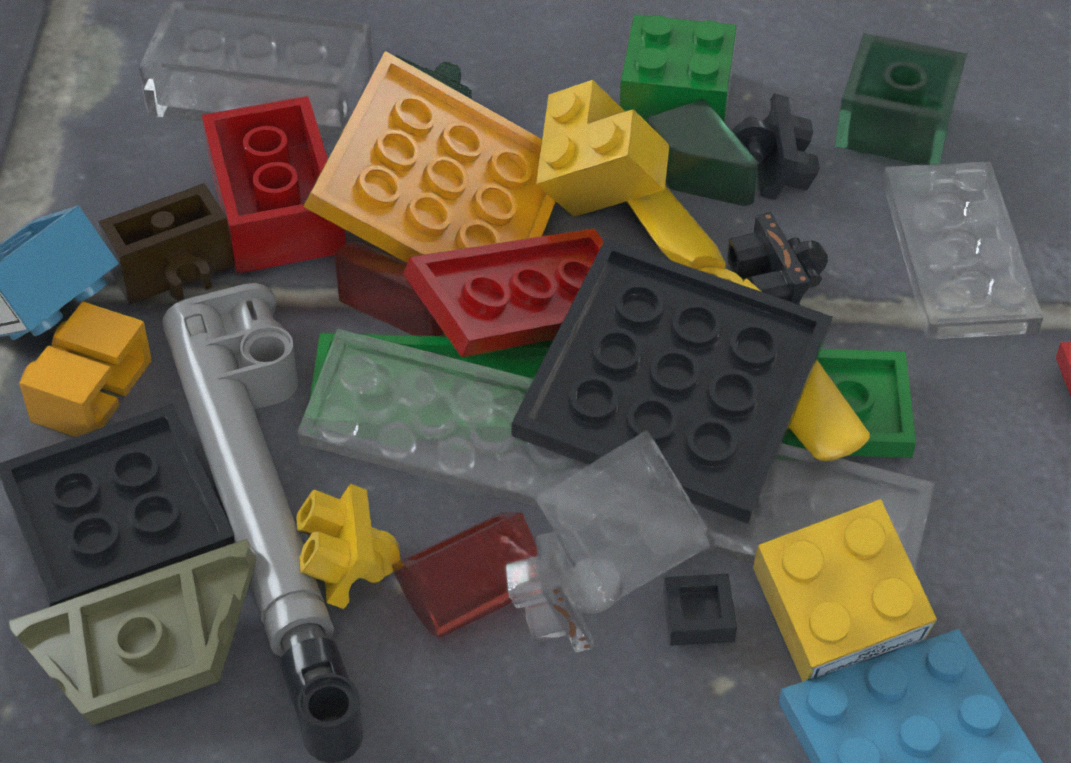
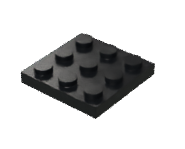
(113, 505)

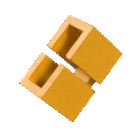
(87, 354)

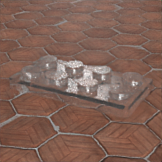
(961, 251)

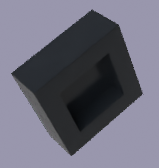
(699, 609)

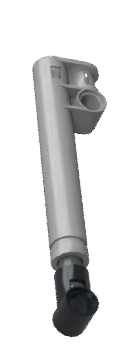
(227, 371)

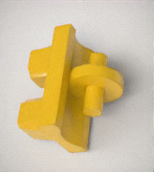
(343, 543)

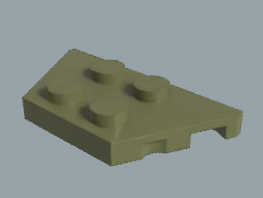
(143, 634)

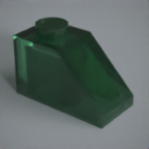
(705, 155)

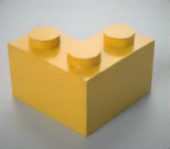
(597, 151)

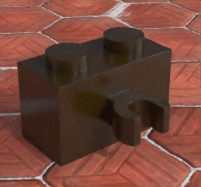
(168, 244)

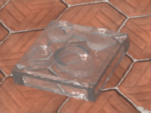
(627, 513)

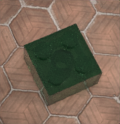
(900, 100)

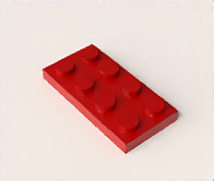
(504, 290)

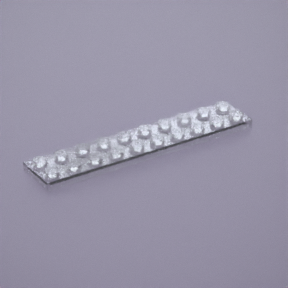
(455, 428)

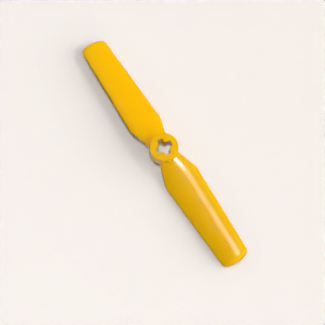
(823, 416)

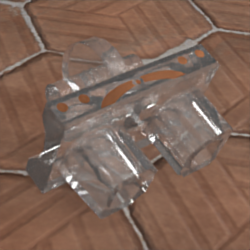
(560, 594)

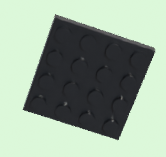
(680, 356)

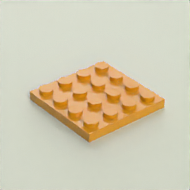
(430, 169)

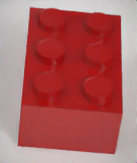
(263, 172)

